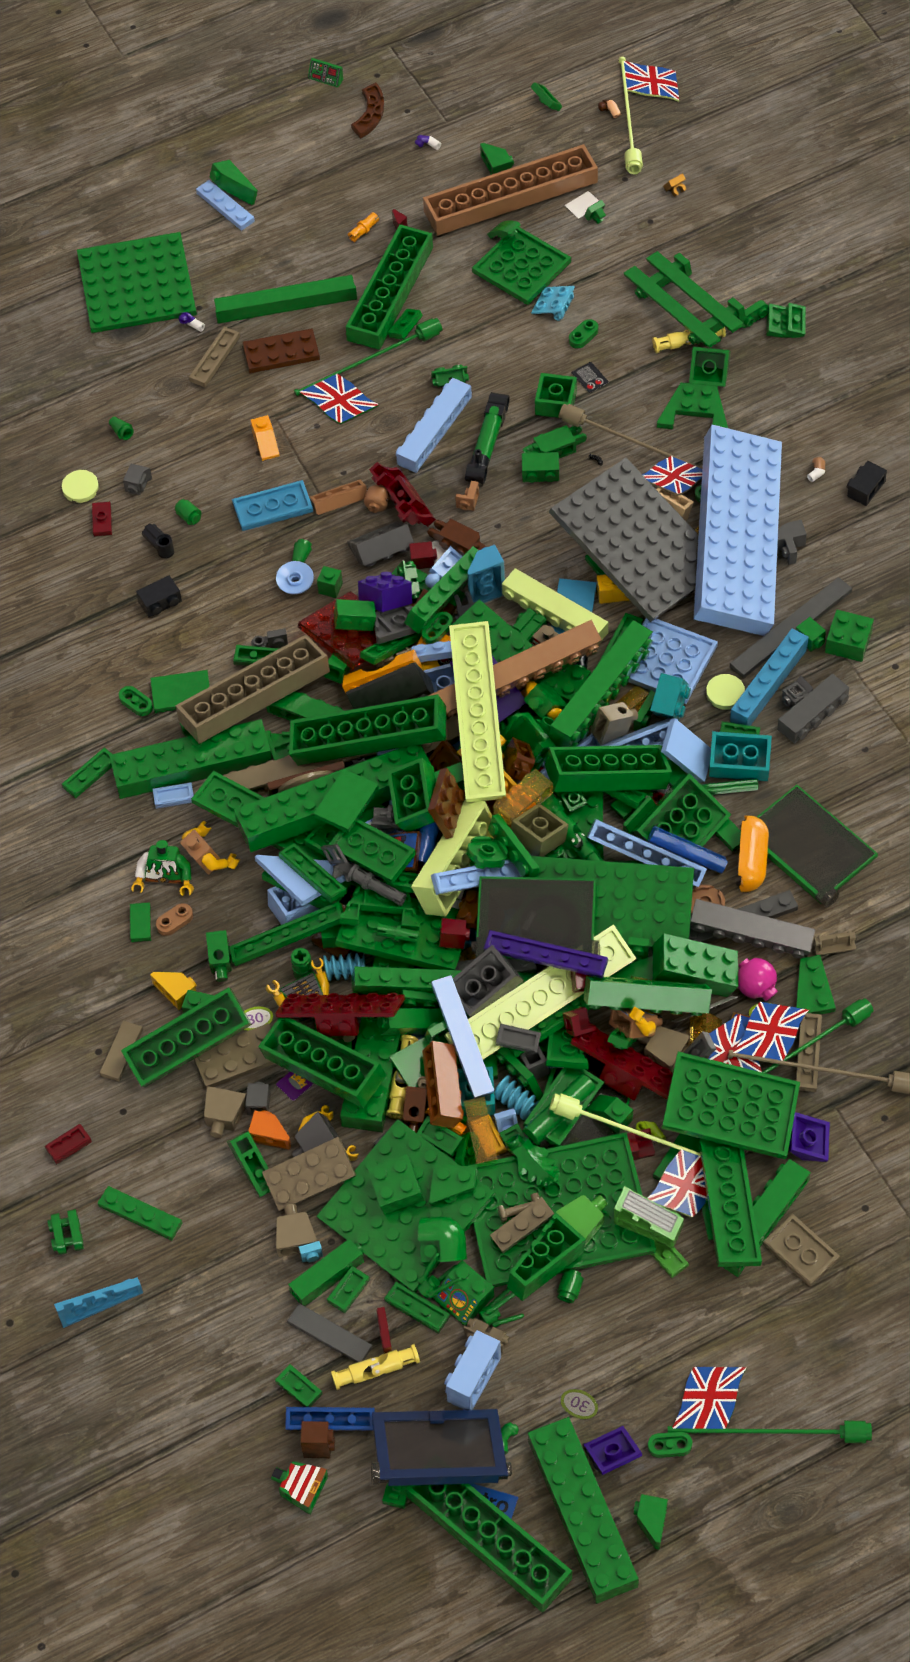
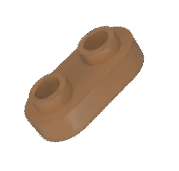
(175, 919)

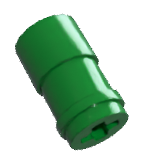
(301, 962)

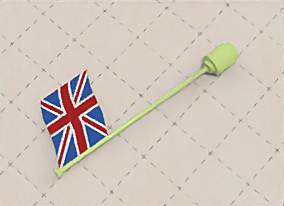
(648, 82)
(683, 1180)

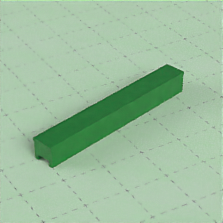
(285, 299)

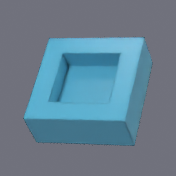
(311, 1252)

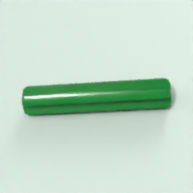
(732, 786)

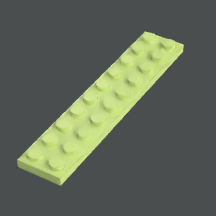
(477, 712)
(541, 995)

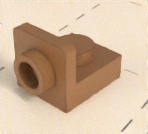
(469, 500)

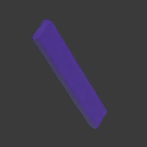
(547, 954)

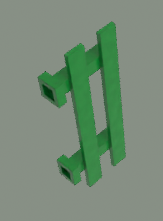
(678, 273)

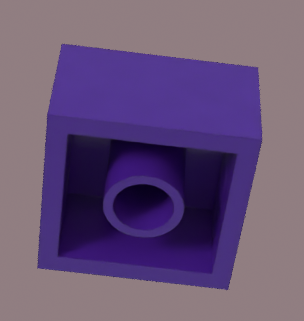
(386, 591)

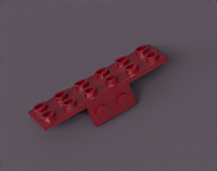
(338, 1013)
(624, 1068)

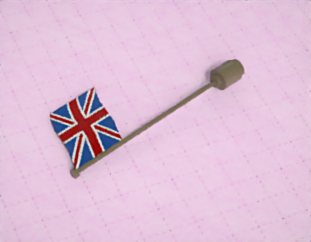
(669, 474)
(772, 1034)

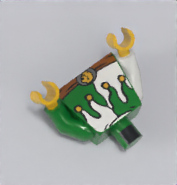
(163, 865)

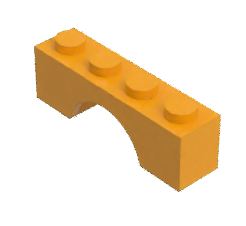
(361, 677)

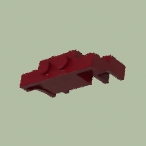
(409, 503)

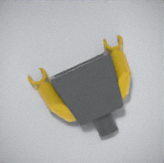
(317, 1130)

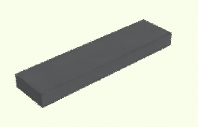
(329, 1334)

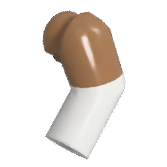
(819, 469)

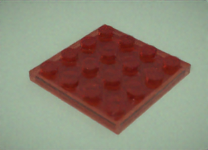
(340, 642)

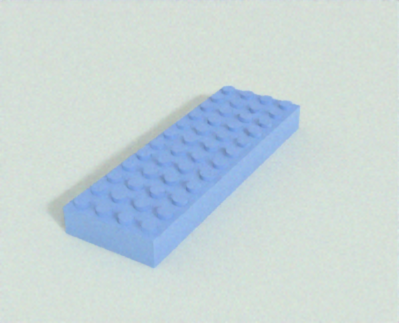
(738, 531)

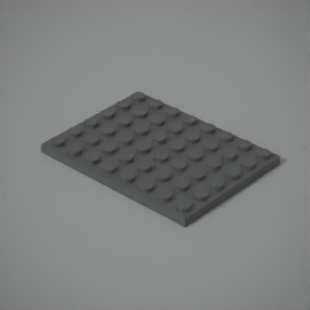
(633, 537)

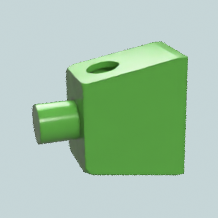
(584, 1215)

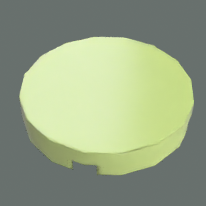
(80, 486)
(724, 691)

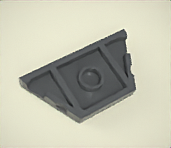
(391, 625)

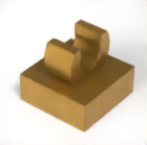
(674, 184)

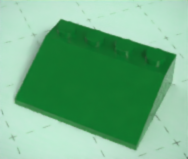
(686, 812)

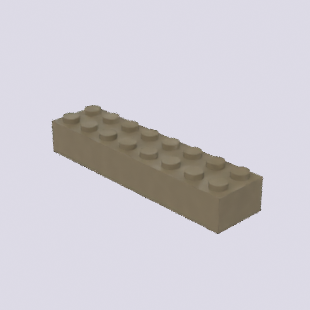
(252, 688)

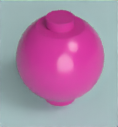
(757, 979)

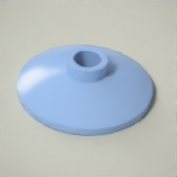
(294, 571)

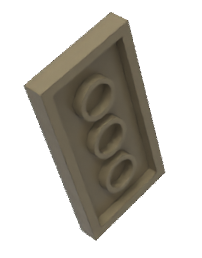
(233, 1058)
(309, 1173)

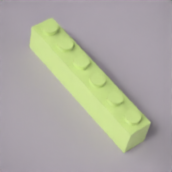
(547, 602)

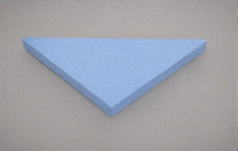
(290, 880)

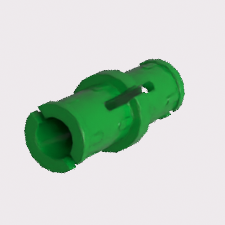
(397, 932)

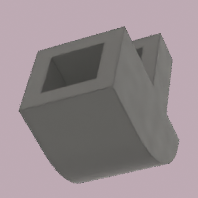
(789, 537)

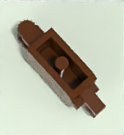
(455, 535)
(518, 759)

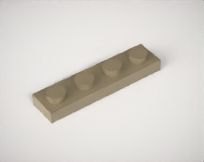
(214, 357)
(809, 1029)

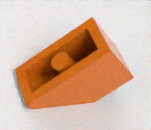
(268, 1130)

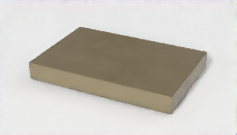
(801, 1250)

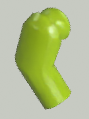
(655, 1130)

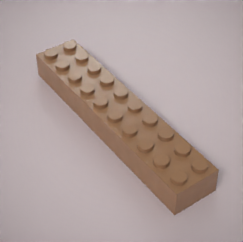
(510, 189)
(535, 662)

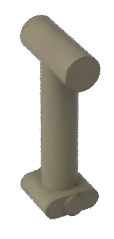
(504, 1213)

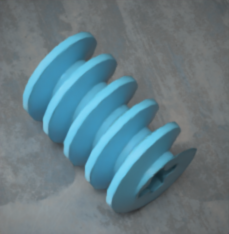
(342, 966)
(514, 1098)

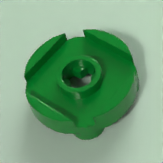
(486, 853)

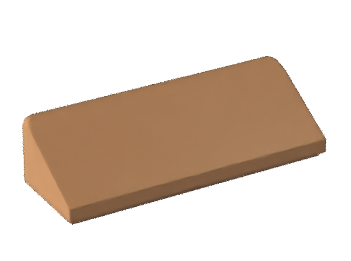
(338, 497)

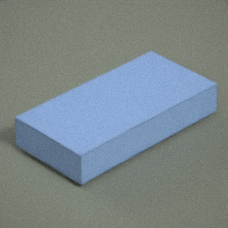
(173, 795)

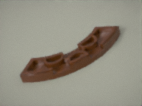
(373, 113)

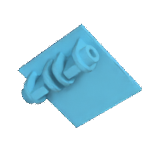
(555, 301)

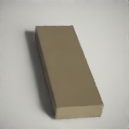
(115, 1061)

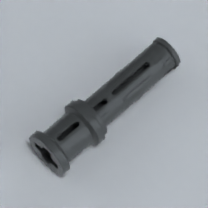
(368, 881)

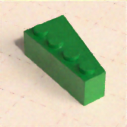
(547, 1256)

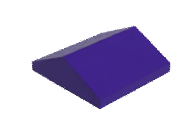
(810, 1138)
(612, 1450)

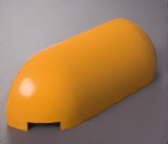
(753, 853)

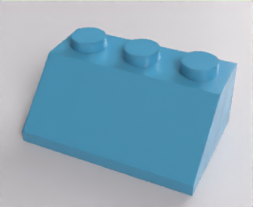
(486, 575)

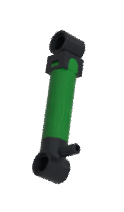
(493, 419)

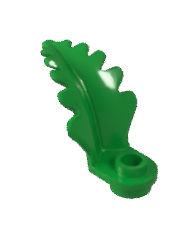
(533, 1160)

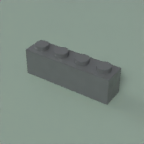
(813, 708)

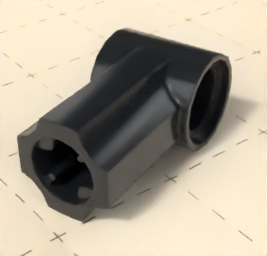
(159, 540)

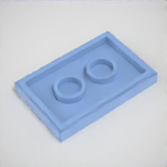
(687, 750)

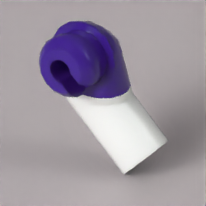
(421, 139)
(187, 318)

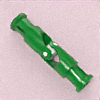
(577, 838)

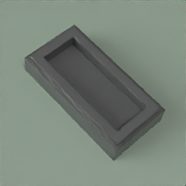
(518, 1038)

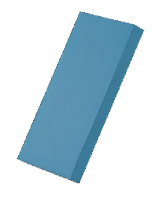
(272, 505)
(578, 591)

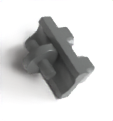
(384, 818)

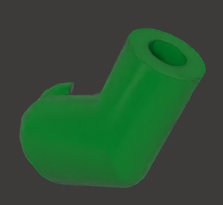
(508, 1430)

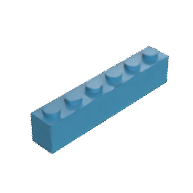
(769, 678)

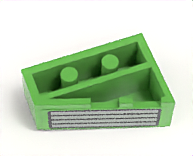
(647, 1218)

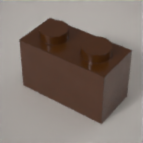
(317, 1439)

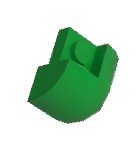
(443, 1237)

